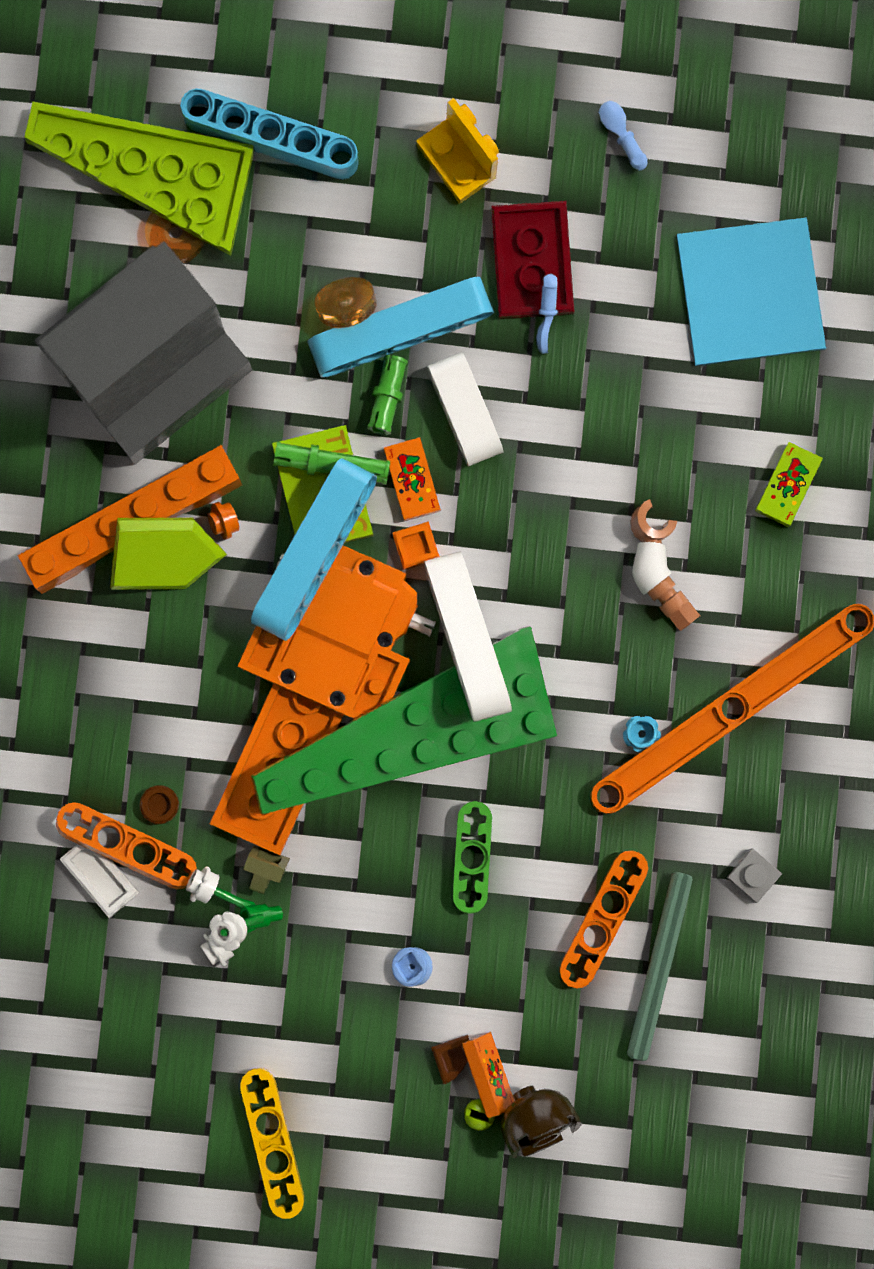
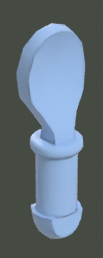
(615, 121)
(548, 309)

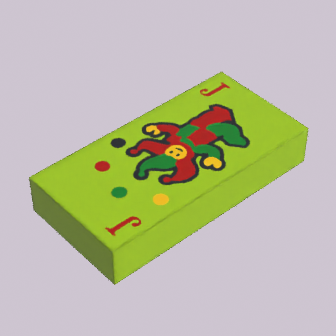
(788, 484)

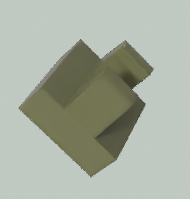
(265, 867)

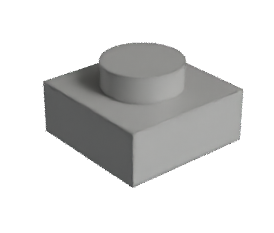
(754, 875)

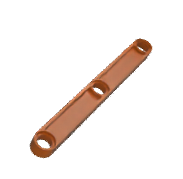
(754, 694)

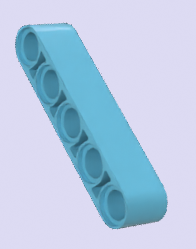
(257, 120)
(401, 327)
(313, 549)

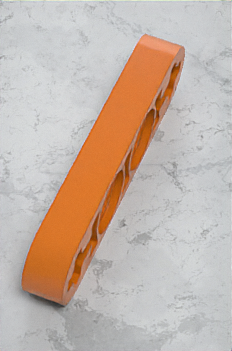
(124, 850)
(598, 916)

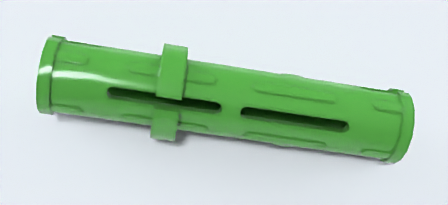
(323, 461)

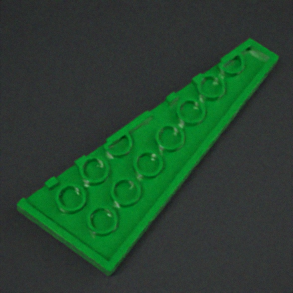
(415, 733)

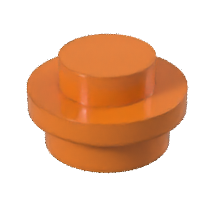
(223, 520)

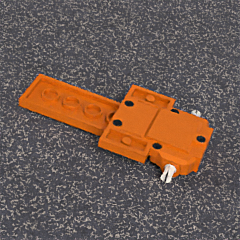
(327, 669)

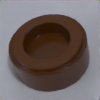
(159, 804)

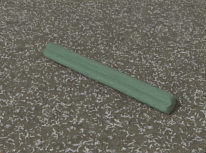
(659, 966)

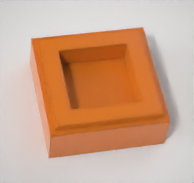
(415, 545)

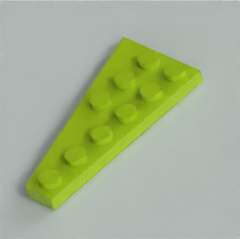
(177, 173)

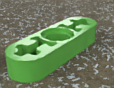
(483, 828)

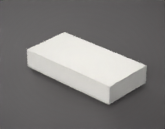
(100, 878)

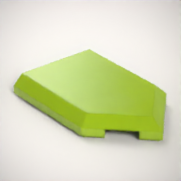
(161, 553)

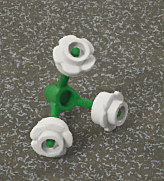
(228, 928)

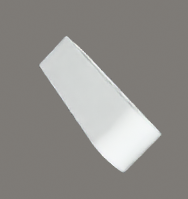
(467, 637)

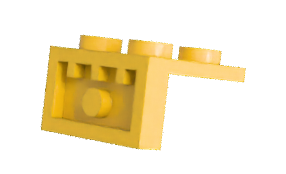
(460, 152)

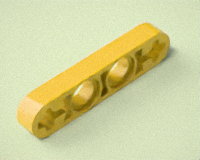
(277, 1141)

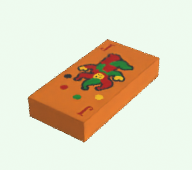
(412, 479)
(488, 1074)

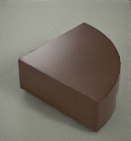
(450, 1058)

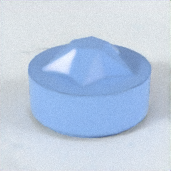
(412, 966)

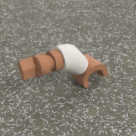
(651, 569)

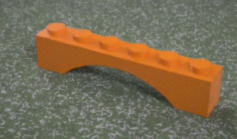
(94, 537)

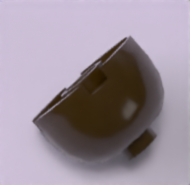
(536, 1120)

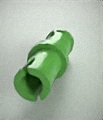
(387, 394)

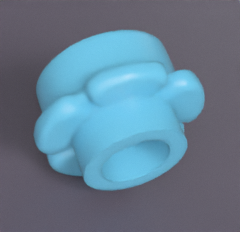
(638, 724)

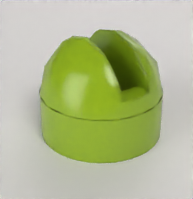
(475, 1123)

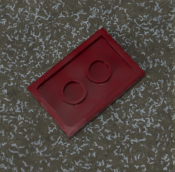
(527, 246)

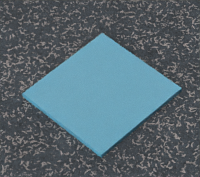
(751, 291)

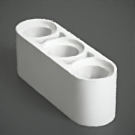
(465, 409)

